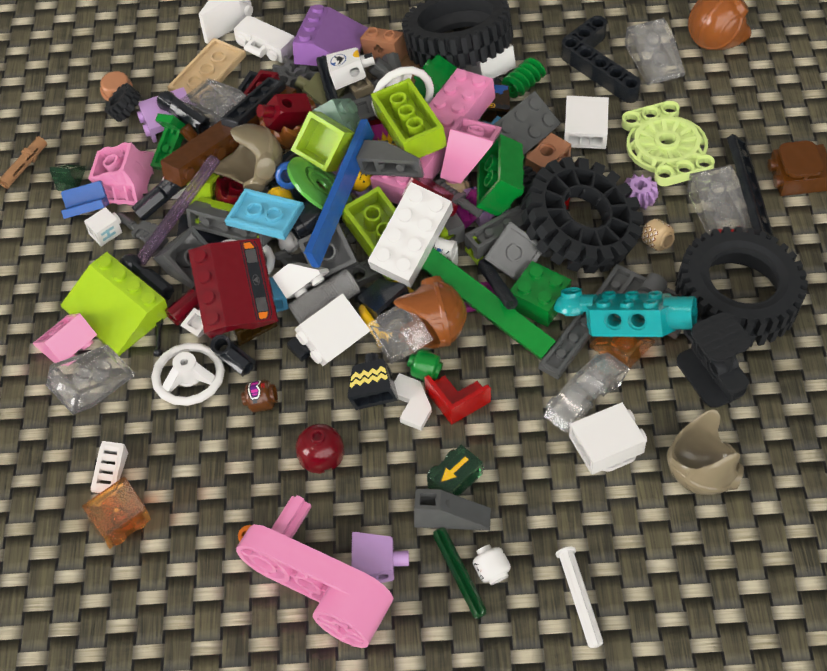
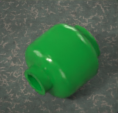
(424, 364)

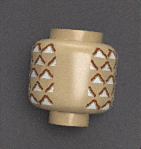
(658, 235)

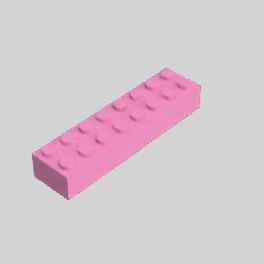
(462, 95)

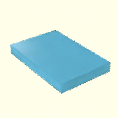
(264, 214)

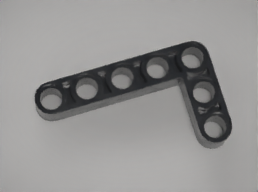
(580, 54)

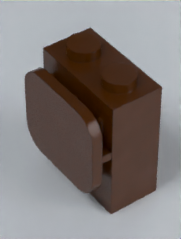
(799, 168)

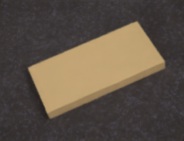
(213, 63)

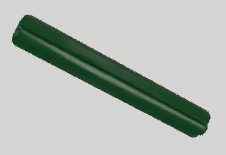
(459, 573)

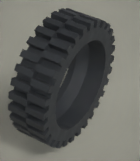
(426, 26)
(760, 319)

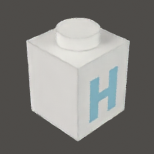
(103, 226)

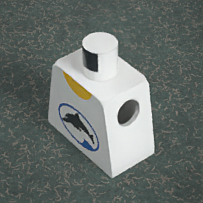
(348, 66)

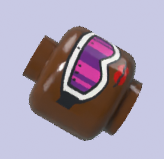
(259, 396)

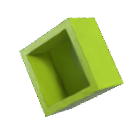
(322, 141)

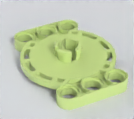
(680, 145)

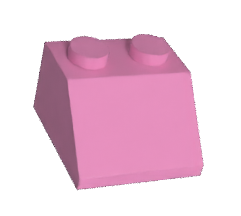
(66, 338)

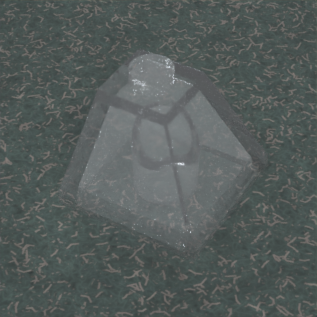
(399, 333)

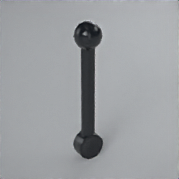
(158, 352)

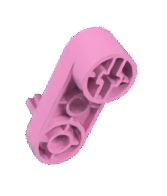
(348, 599)

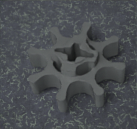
(290, 72)

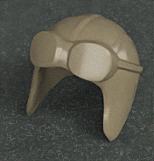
(254, 159)
(702, 459)

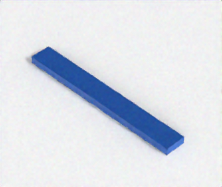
(337, 197)

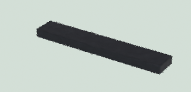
(749, 186)

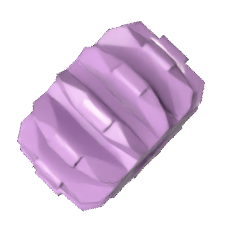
(643, 189)

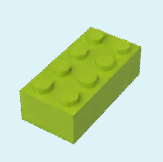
(409, 119)
(368, 218)

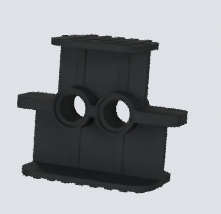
(712, 359)

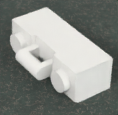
(263, 39)

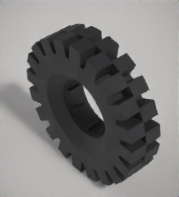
(581, 245)

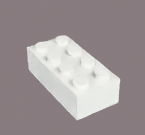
(410, 234)

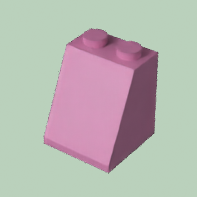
(466, 146)

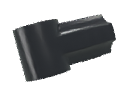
(232, 355)

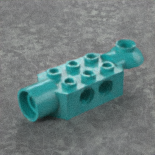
(629, 312)

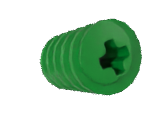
(524, 77)

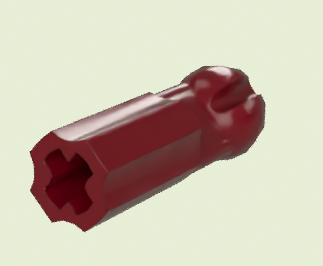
(182, 307)

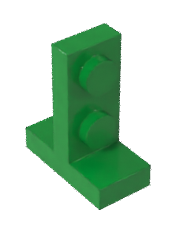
(170, 139)

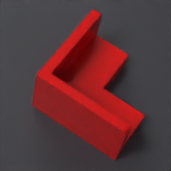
(456, 403)

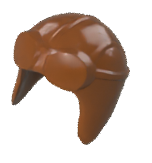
(719, 24)
(438, 308)

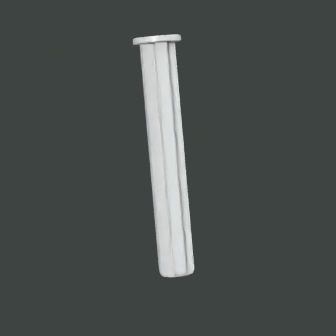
(580, 596)

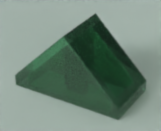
(67, 176)

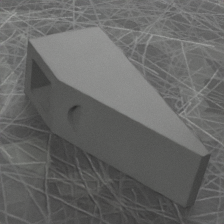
(442, 509)

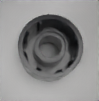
(307, 220)

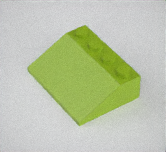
(115, 303)

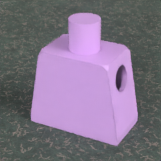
(376, 556)

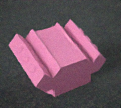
(123, 172)

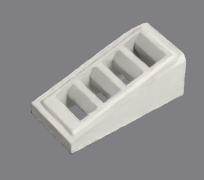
(108, 453)

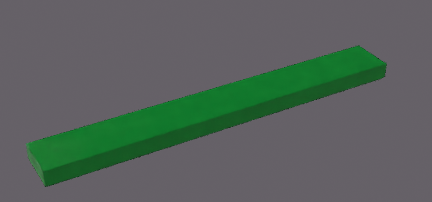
(489, 305)

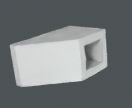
(298, 277)

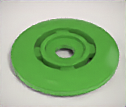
(304, 178)

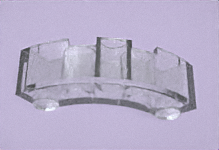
(576, 397)

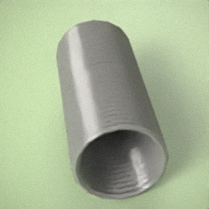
(318, 298)

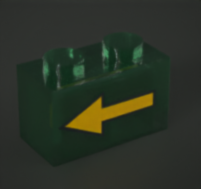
(456, 472)

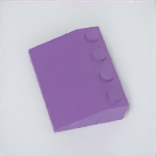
(325, 33)

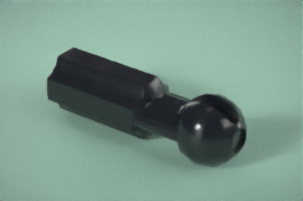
(184, 112)
(156, 198)
(149, 276)

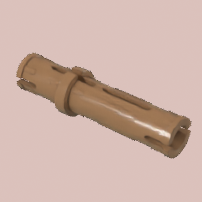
(28, 155)

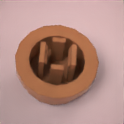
(111, 82)

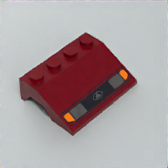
(232, 286)

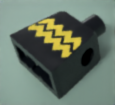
(371, 383)

